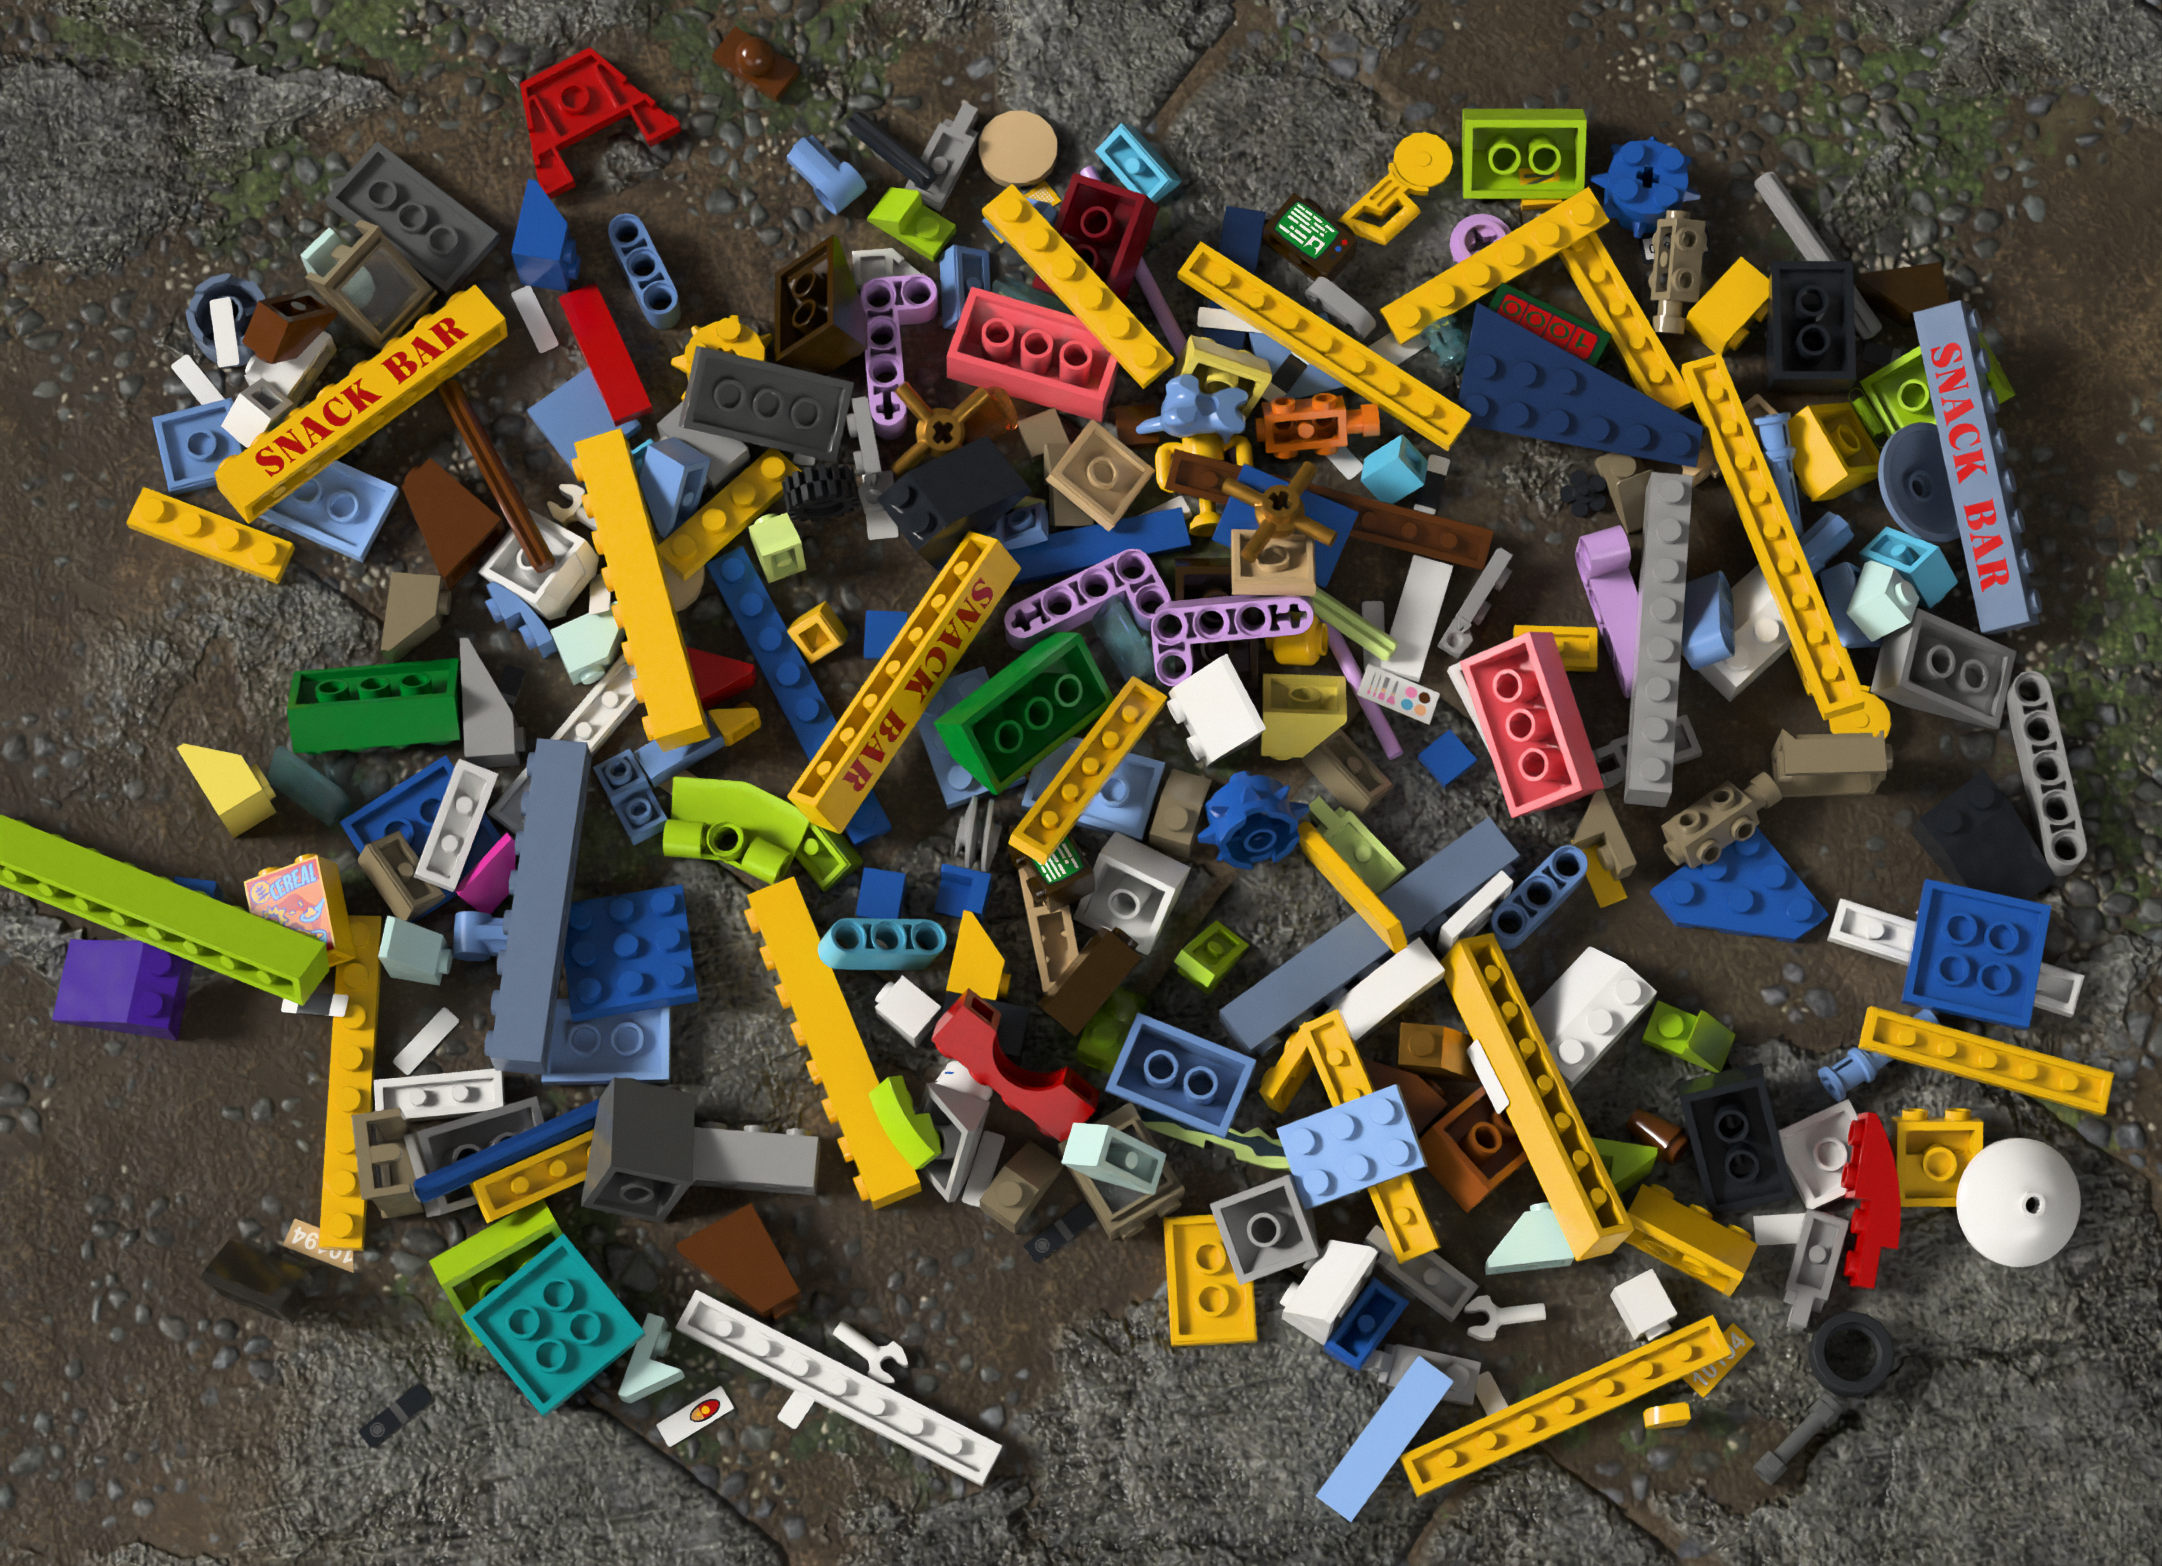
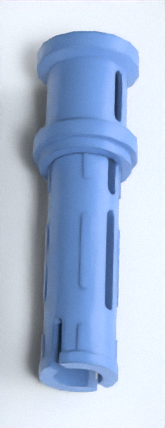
(1778, 457)
(1858, 1066)

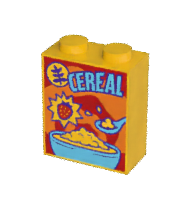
(306, 900)

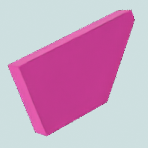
(489, 880)

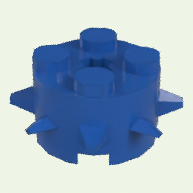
(1642, 165)
(1252, 820)

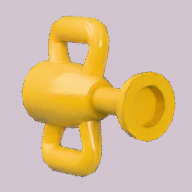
(1211, 446)

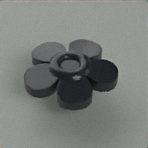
(1584, 493)

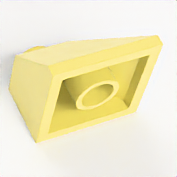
(1300, 712)

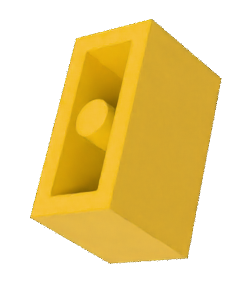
(1730, 308)

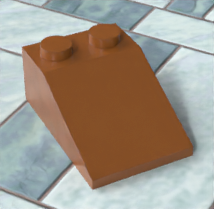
(1473, 1150)

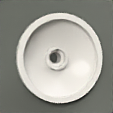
(1995, 1197)

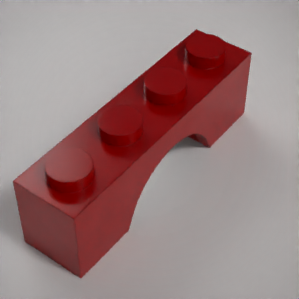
(1050, 1099)

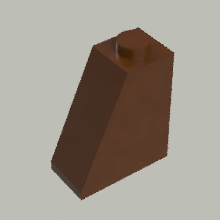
(451, 521)
(744, 1263)

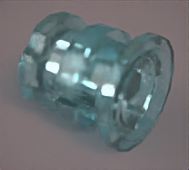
(1445, 341)

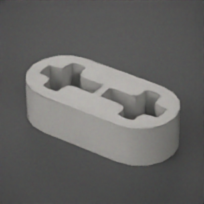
(1340, 308)

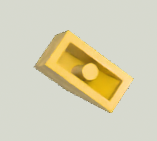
(977, 963)

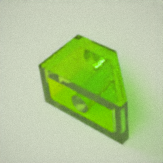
(1109, 1029)

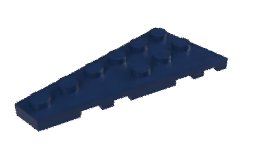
(1546, 393)

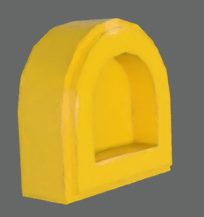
(1667, 1416)

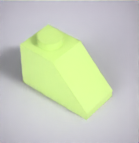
(777, 546)

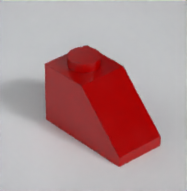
(719, 676)

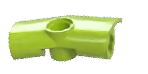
(711, 808)

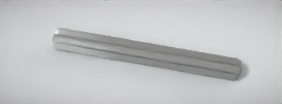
(1810, 243)

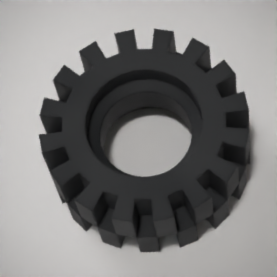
(821, 493)

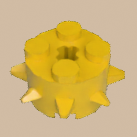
(723, 336)

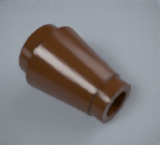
(1659, 1133)

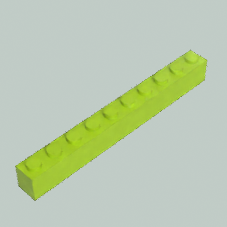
(160, 912)

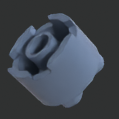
(244, 300)

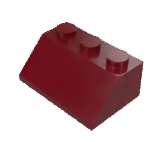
(1106, 229)

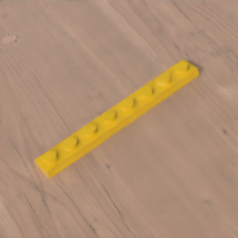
(1324, 346)
(350, 1087)
(1565, 1406)

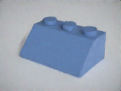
(1181, 1076)

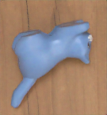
(1193, 412)

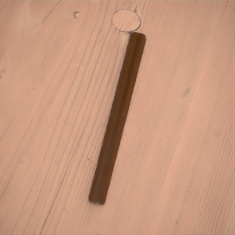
(497, 476)

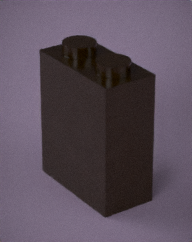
(1090, 979)

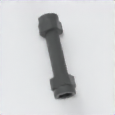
(1821, 1415)

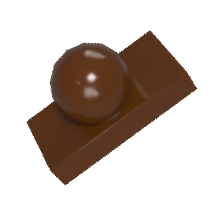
(756, 63)

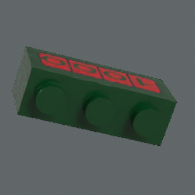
(1552, 324)

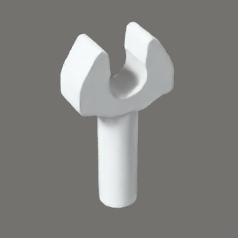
(573, 513)
(1500, 1316)
(871, 1352)

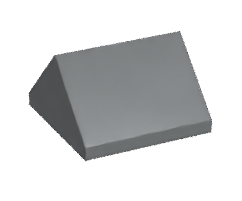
(959, 1123)

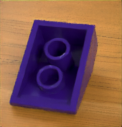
(123, 988)

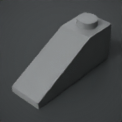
(488, 722)

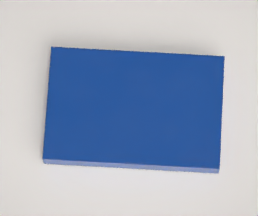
(1321, 509)

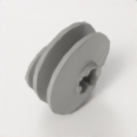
(978, 835)

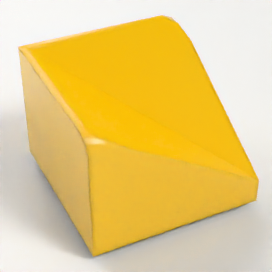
(818, 632)
(736, 722)

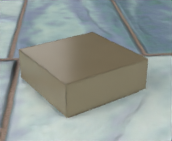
(1041, 430)

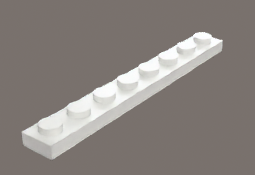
(839, 1388)

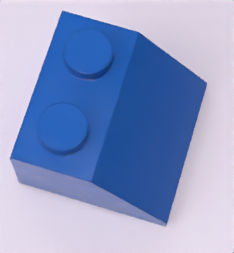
(543, 243)

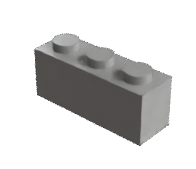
(755, 1159)

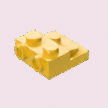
(1933, 1154)

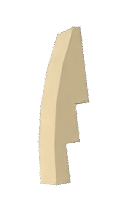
(1050, 934)

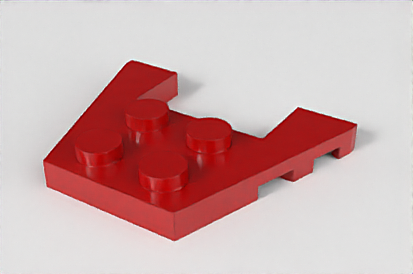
(578, 101)

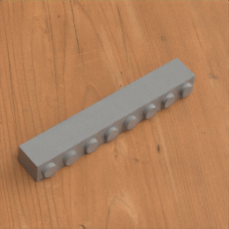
(1658, 640)

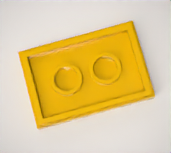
(1202, 1286)

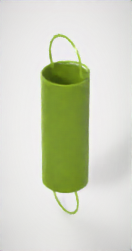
(1869, 417)

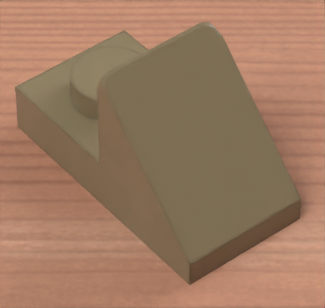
(1626, 486)
(1602, 828)

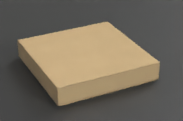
(1100, 475)
(1281, 569)

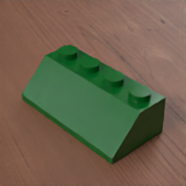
(375, 706)
(1026, 711)

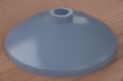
(1917, 484)

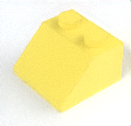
(1224, 368)
(234, 789)

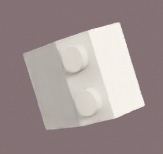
(1215, 711)
(1328, 1288)

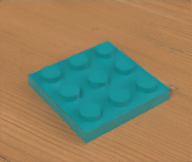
(553, 1325)

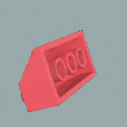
(1031, 355)
(1532, 724)

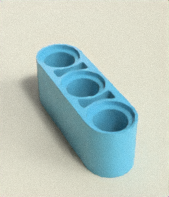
(867, 954)

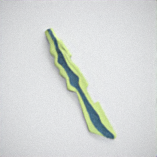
(1251, 1147)

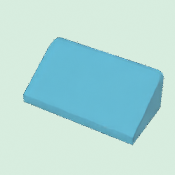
(1137, 163)

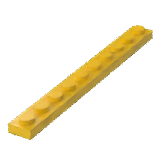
(1772, 537)

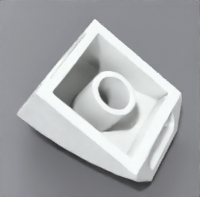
(547, 592)

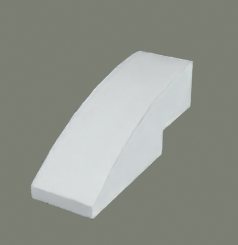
(1389, 989)

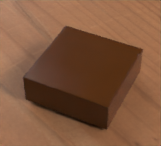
(1126, 422)

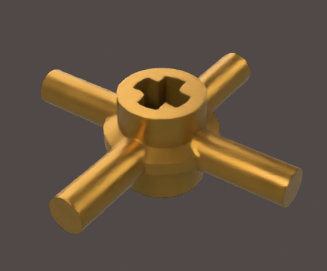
(925, 431)
(1279, 511)

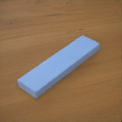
(1384, 1438)

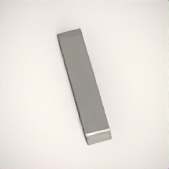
(2052, 755)

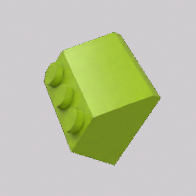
(1510, 139)
(492, 1256)

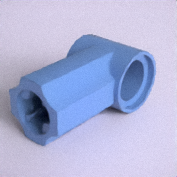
(832, 181)
(1825, 541)
(477, 936)

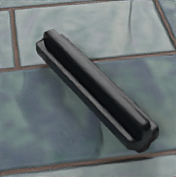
(891, 150)

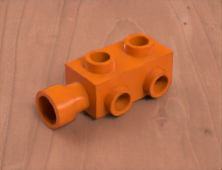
(1305, 429)

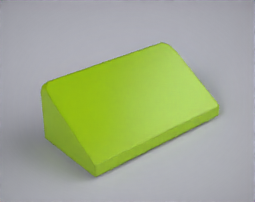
(827, 856)

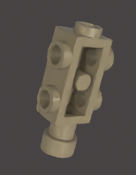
(1681, 267)
(1718, 820)

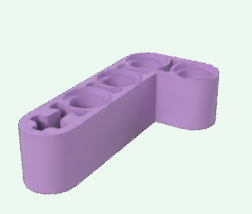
(888, 357)
(1604, 570)
(1084, 606)
(1234, 626)

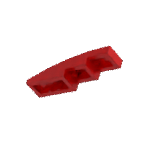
(605, 354)

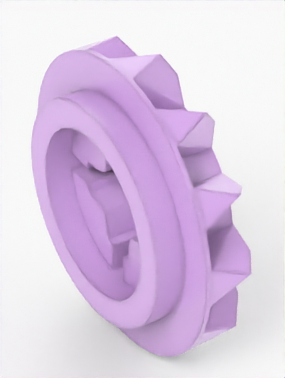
(1483, 226)

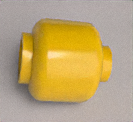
(1302, 648)

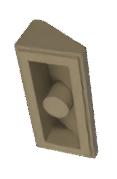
(1347, 773)
(391, 868)

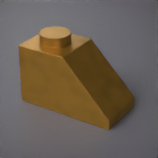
(1435, 1052)

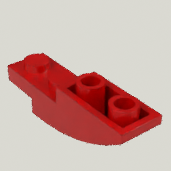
(1874, 1182)

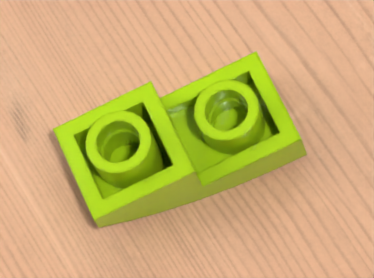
(910, 1133)

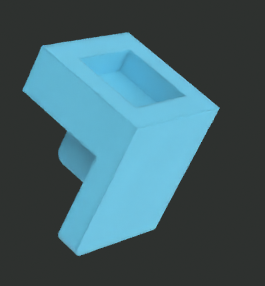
(1394, 470)

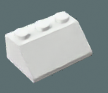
(1758, 637)
(1589, 1011)

